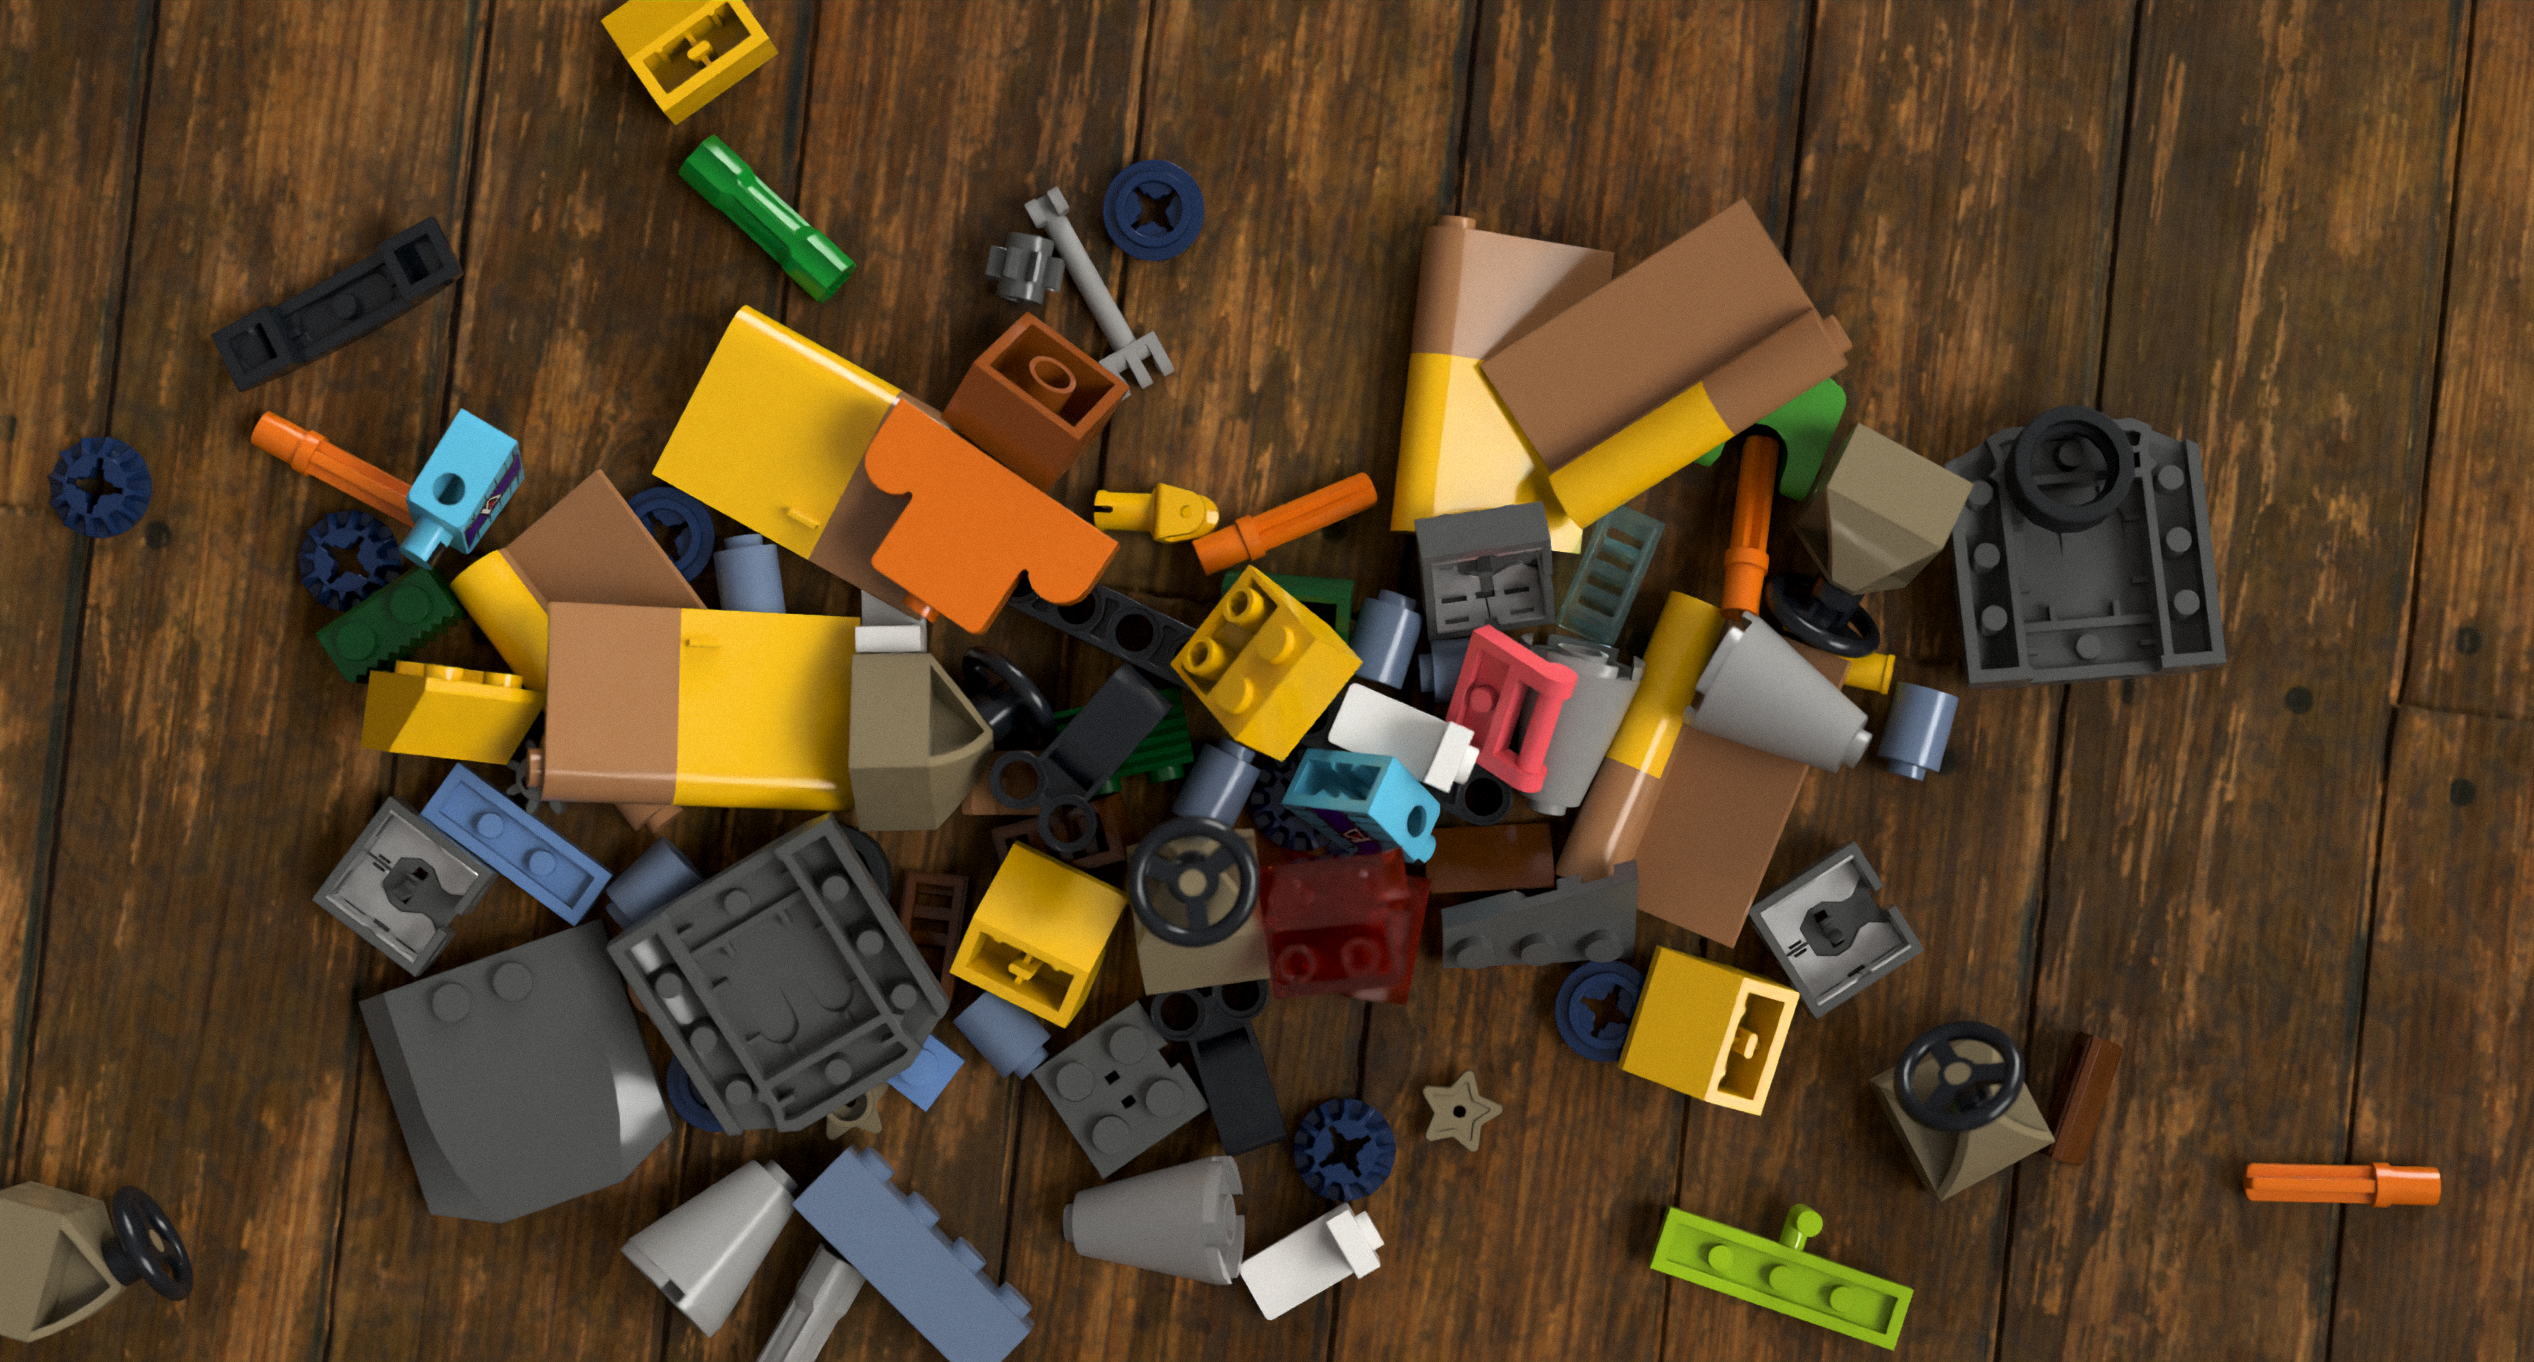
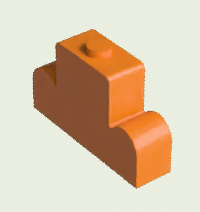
(973, 527)

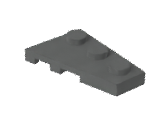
(1563, 925)

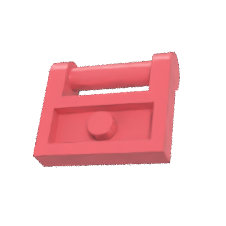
(1491, 699)

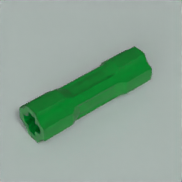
(736, 191)

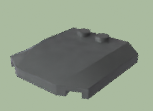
(2094, 602)
(784, 982)
(520, 1077)

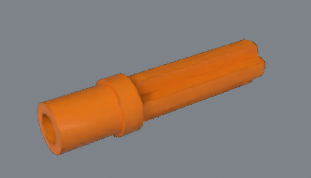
(315, 456)
(1255, 535)
(1747, 558)
(2368, 1184)

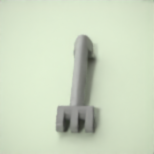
(1050, 213)

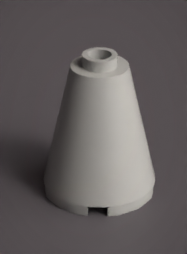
(1777, 701)
(1585, 720)
(1165, 1221)
(715, 1242)

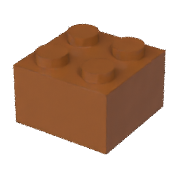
(1034, 402)

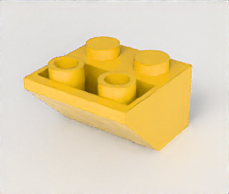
(688, 48)
(1265, 665)
(448, 712)
(1040, 934)
(1709, 1030)

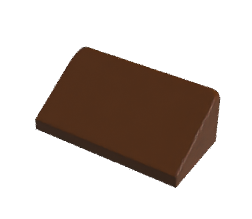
(1491, 858)
(2081, 1097)

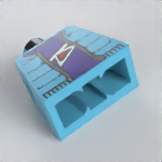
(474, 471)
(1386, 805)

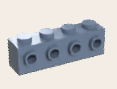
(913, 1261)

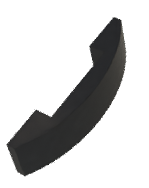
(339, 309)

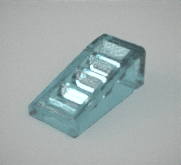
(1589, 621)

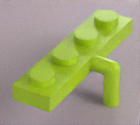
(1782, 1274)

